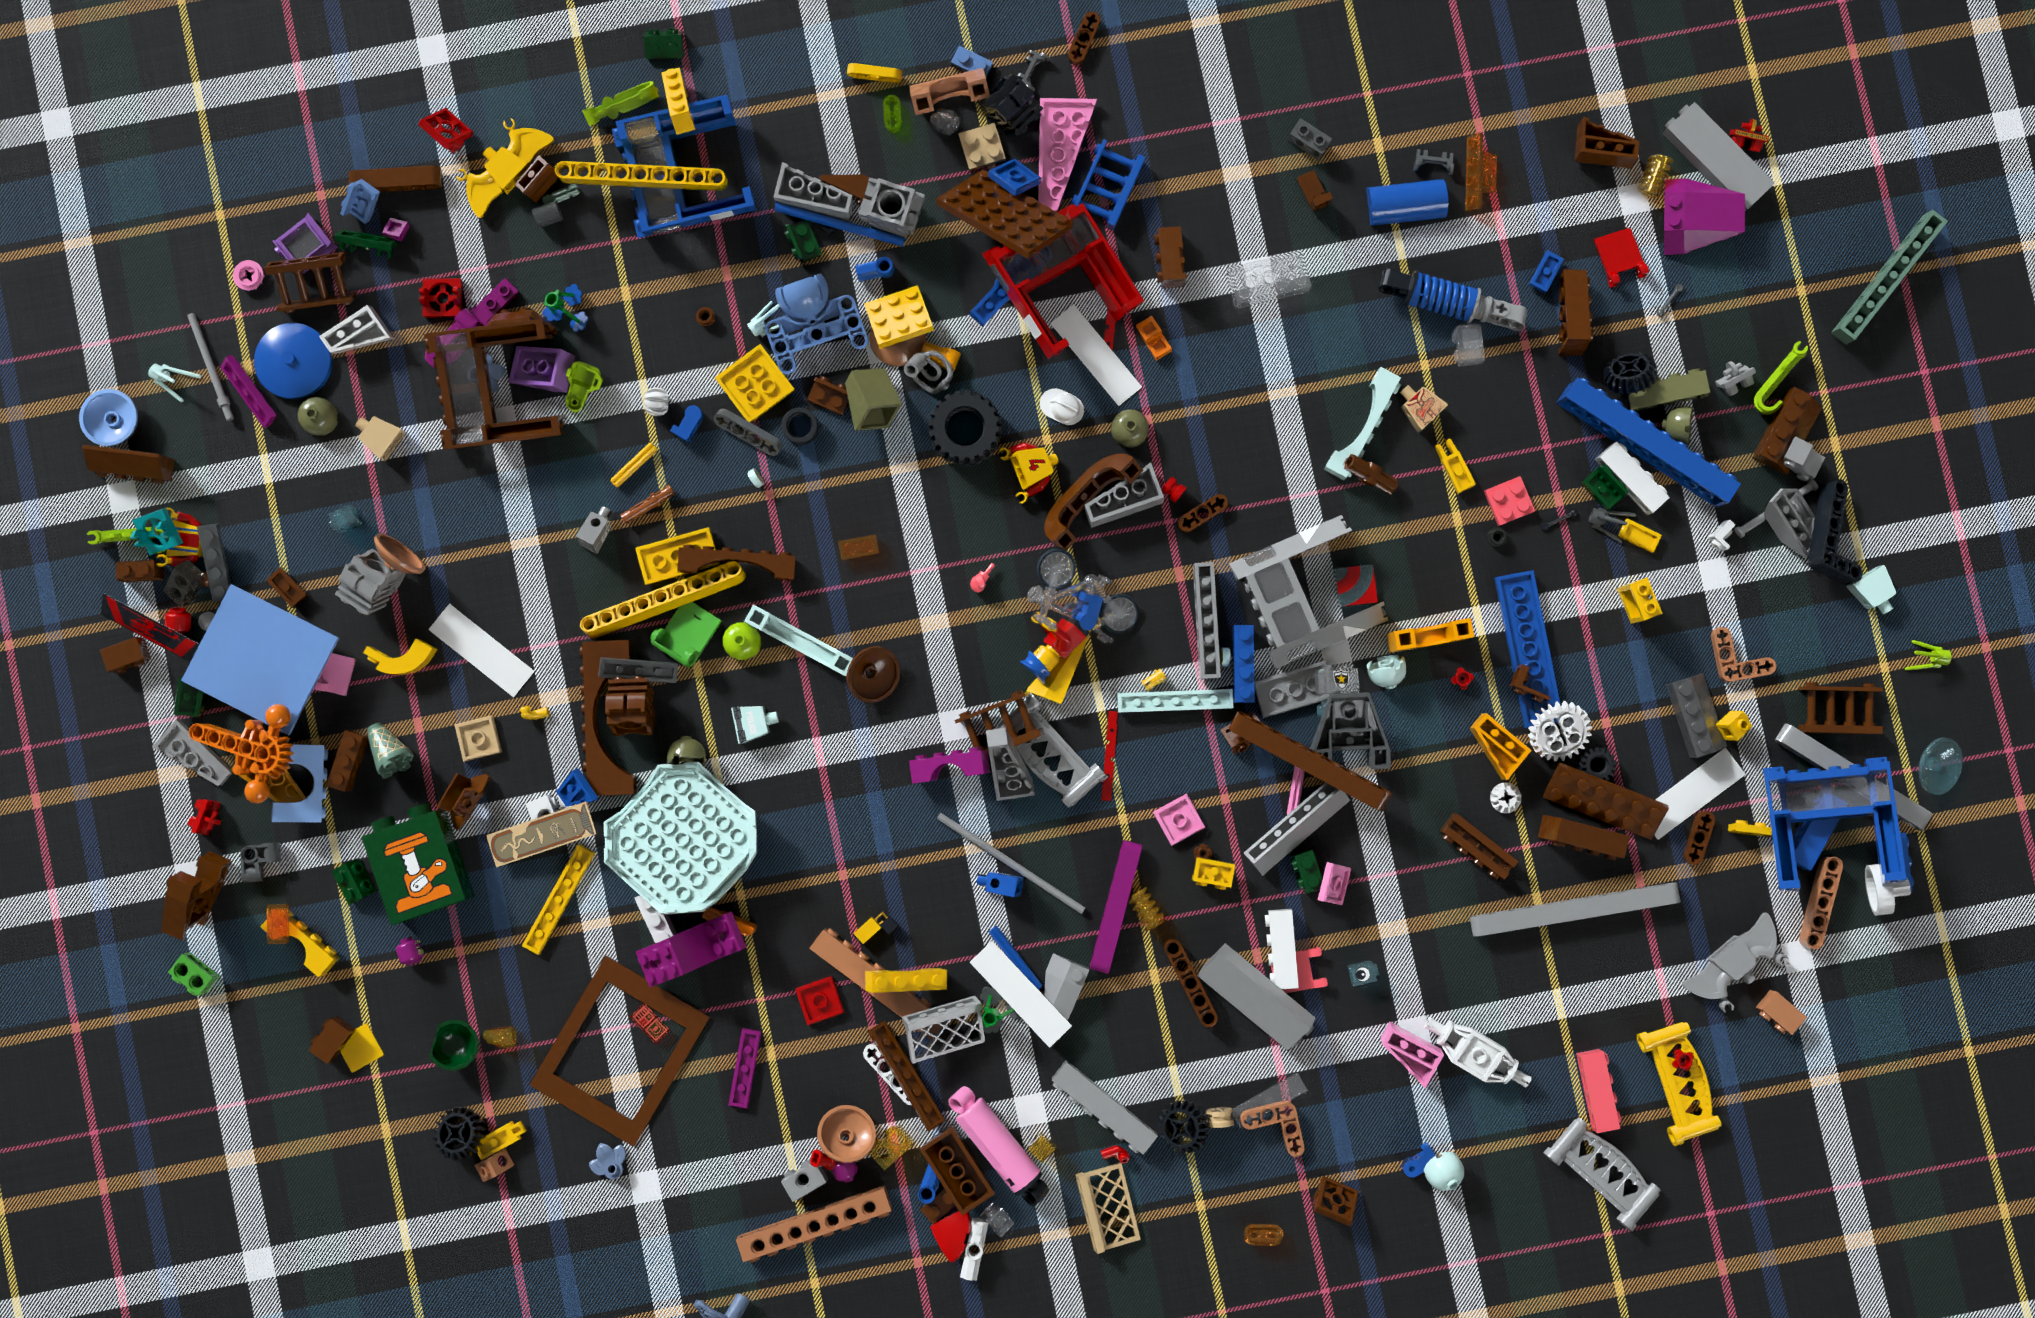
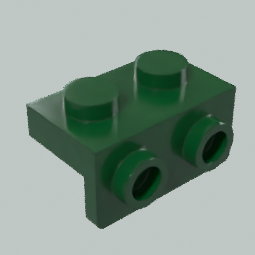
(663, 44)
(1605, 487)
(188, 700)
(353, 881)

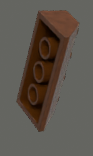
(1789, 421)
(128, 464)
(957, 1169)

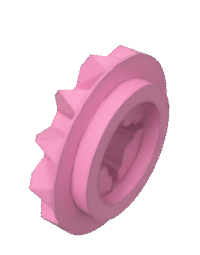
(240, 273)

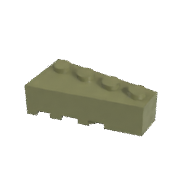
(1670, 390)

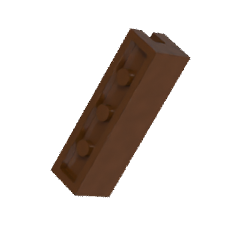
(1479, 846)

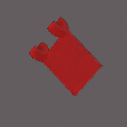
(1619, 254)

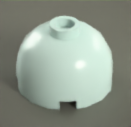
(1388, 671)
(1445, 1171)

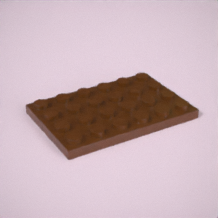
(1012, 220)

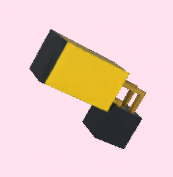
(870, 927)

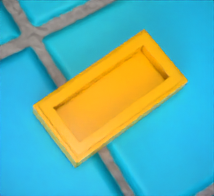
(1640, 535)

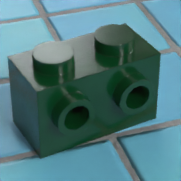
(1308, 871)

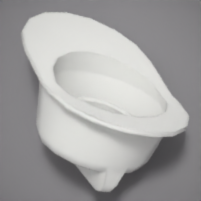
(1061, 406)

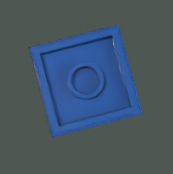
(1014, 177)

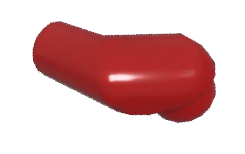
(1117, 1152)

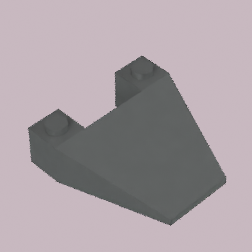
(1352, 724)

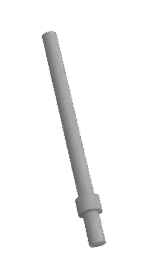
(223, 400)

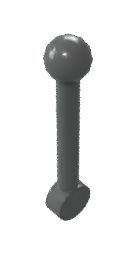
(1678, 288)

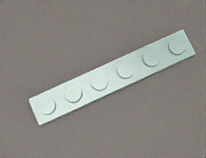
(1175, 700)

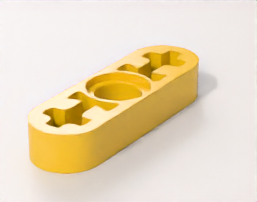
(874, 73)

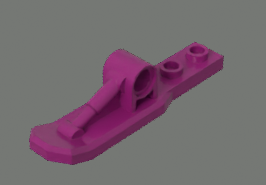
(484, 311)

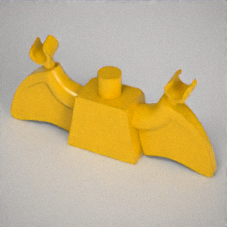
(504, 167)

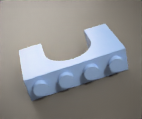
(311, 807)

